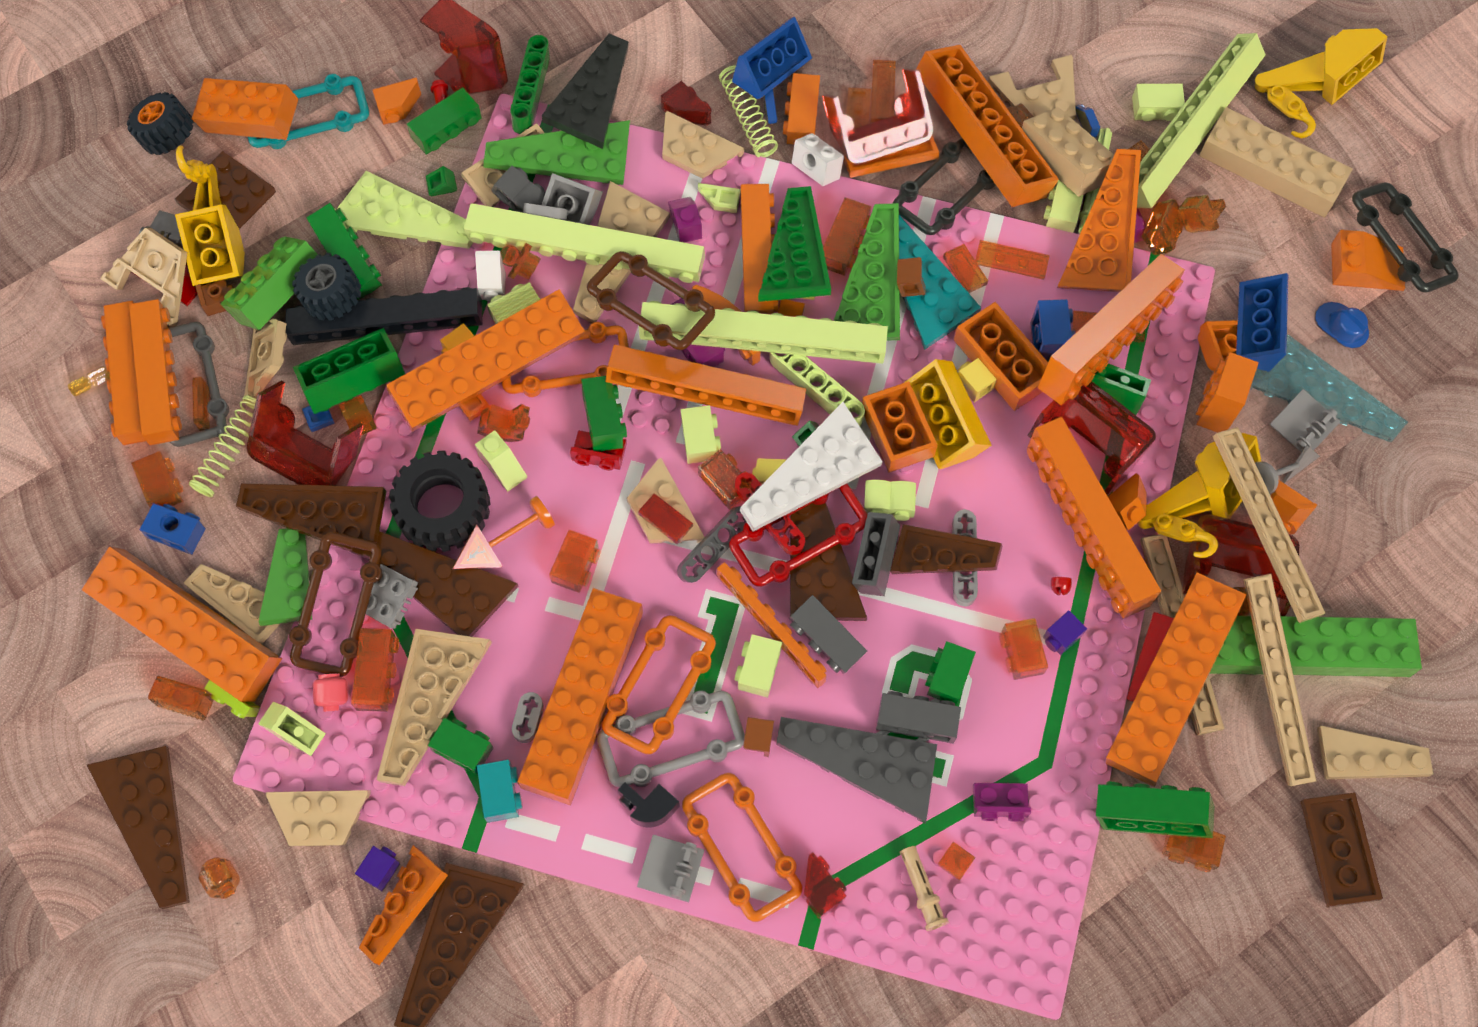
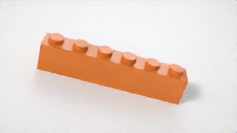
(756, 243)
(122, 371)
(154, 372)

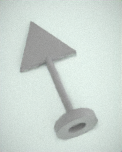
(1270, 475)

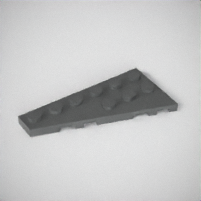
(875, 763)

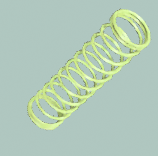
(766, 142)
(202, 488)

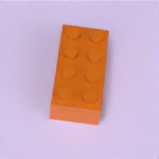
(245, 108)
(1004, 352)

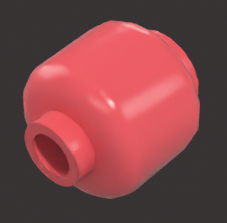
(330, 692)

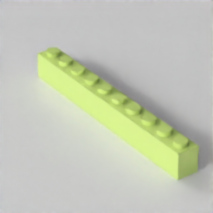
(1197, 117)
(581, 241)
(773, 332)

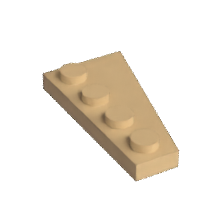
(482, 179)
(232, 599)
(1363, 756)

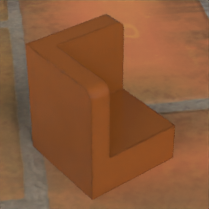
(910, 277)
(758, 735)

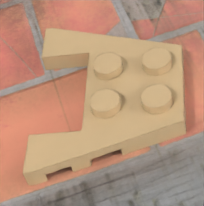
(1044, 96)
(156, 262)

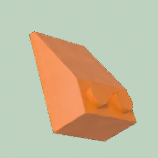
(1363, 262)

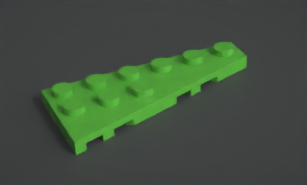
(564, 155)
(872, 283)

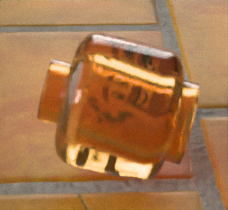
(219, 878)

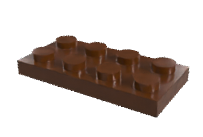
(1341, 850)

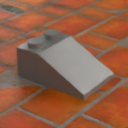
(574, 196)

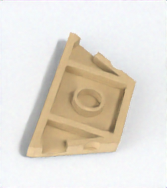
(695, 147)
(265, 356)
(662, 484)
(317, 816)

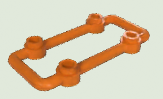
(597, 333)
(663, 726)
(739, 893)

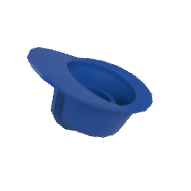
(1344, 324)

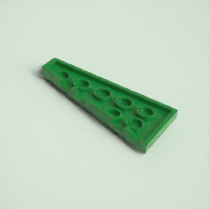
(797, 254)

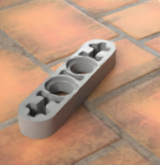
(972, 587)

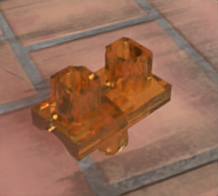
(522, 262)

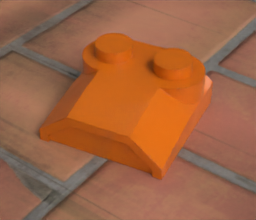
(1217, 341)
(1291, 507)

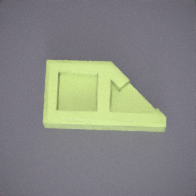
(720, 197)

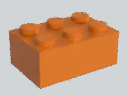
(1226, 392)
(899, 427)

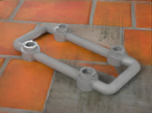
(716, 750)

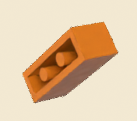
(801, 107)

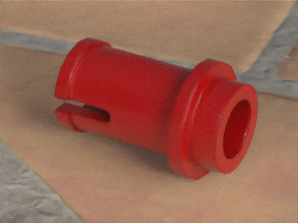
(439, 89)

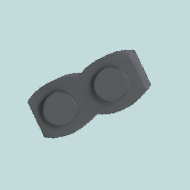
(516, 189)

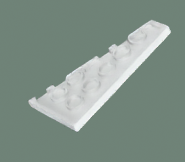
(821, 464)

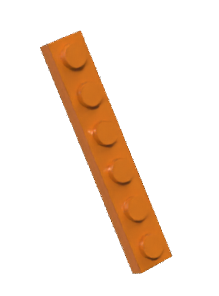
(778, 631)

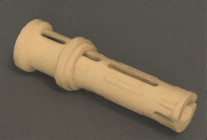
(927, 900)

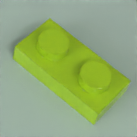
(239, 708)

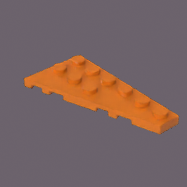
(1106, 243)

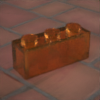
(846, 235)
(374, 670)

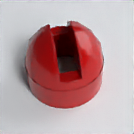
(1061, 585)

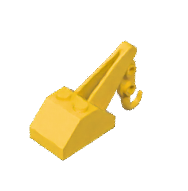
(1334, 72)
(209, 230)
(1202, 491)

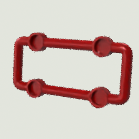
(779, 569)

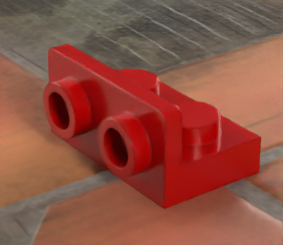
(584, 455)

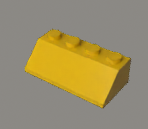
(949, 413)

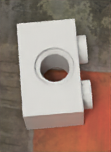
(817, 159)

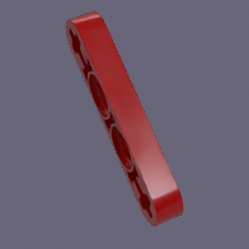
(783, 541)

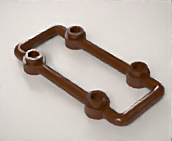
(661, 333)
(321, 561)

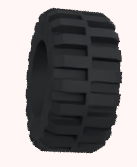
(431, 472)

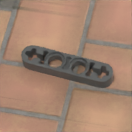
(711, 540)

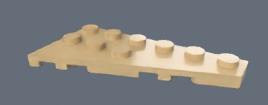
(624, 213)
(431, 685)

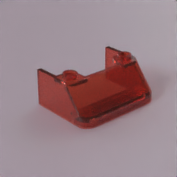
(475, 49)
(905, 129)
(1106, 426)
(292, 453)
(1237, 551)

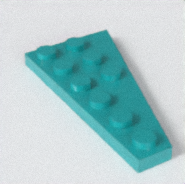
(945, 299)

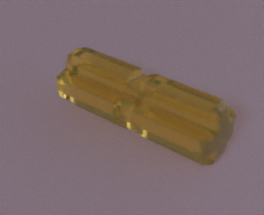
(84, 384)

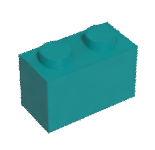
(498, 791)

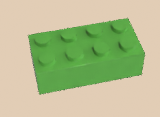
(268, 284)

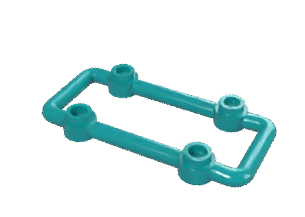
(342, 121)

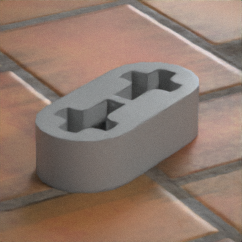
(545, 211)
(533, 719)

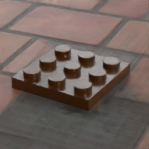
(238, 189)

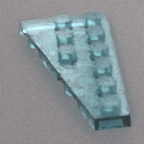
(1332, 389)

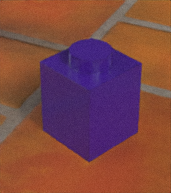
(1064, 633)
(378, 867)

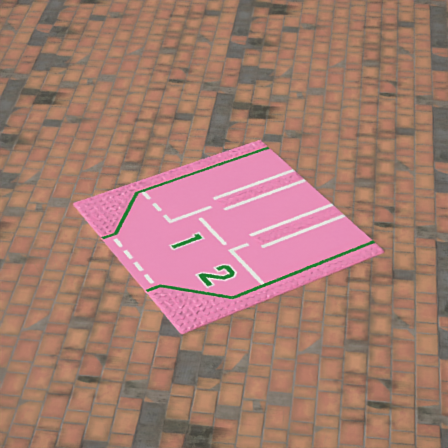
(1026, 889)

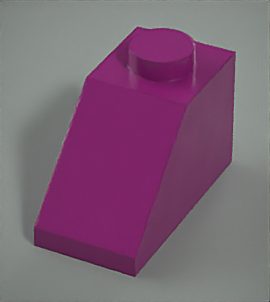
(686, 219)

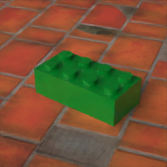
(349, 371)
(1155, 810)

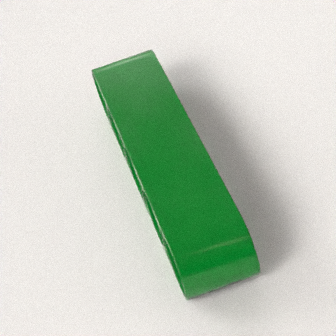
(530, 84)

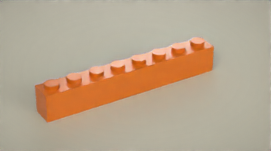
(705, 385)

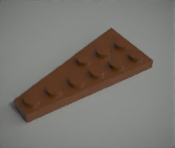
(318, 509)
(825, 575)
(455, 596)
(145, 810)
(458, 926)

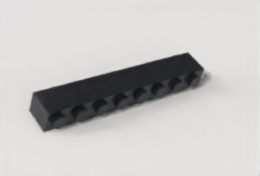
(394, 314)

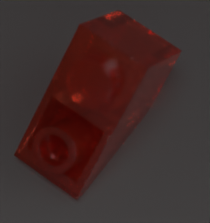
(686, 104)
(820, 889)

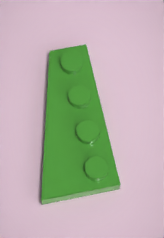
(286, 580)

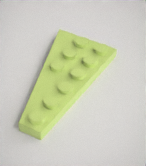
(397, 213)

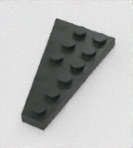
(590, 95)

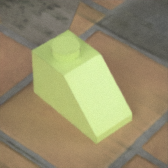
(500, 460)
(292, 728)

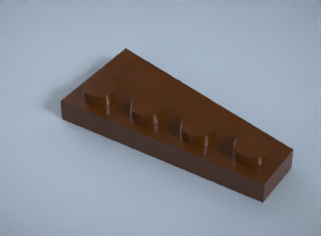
(937, 551)

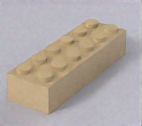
(1275, 162)

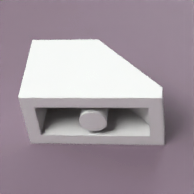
(490, 274)

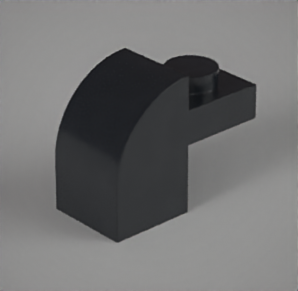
(653, 810)

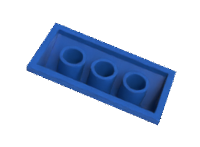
(772, 59)
(1263, 320)

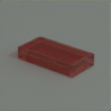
(665, 518)

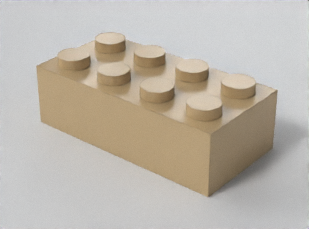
(1069, 150)

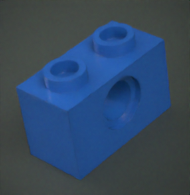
(183, 538)

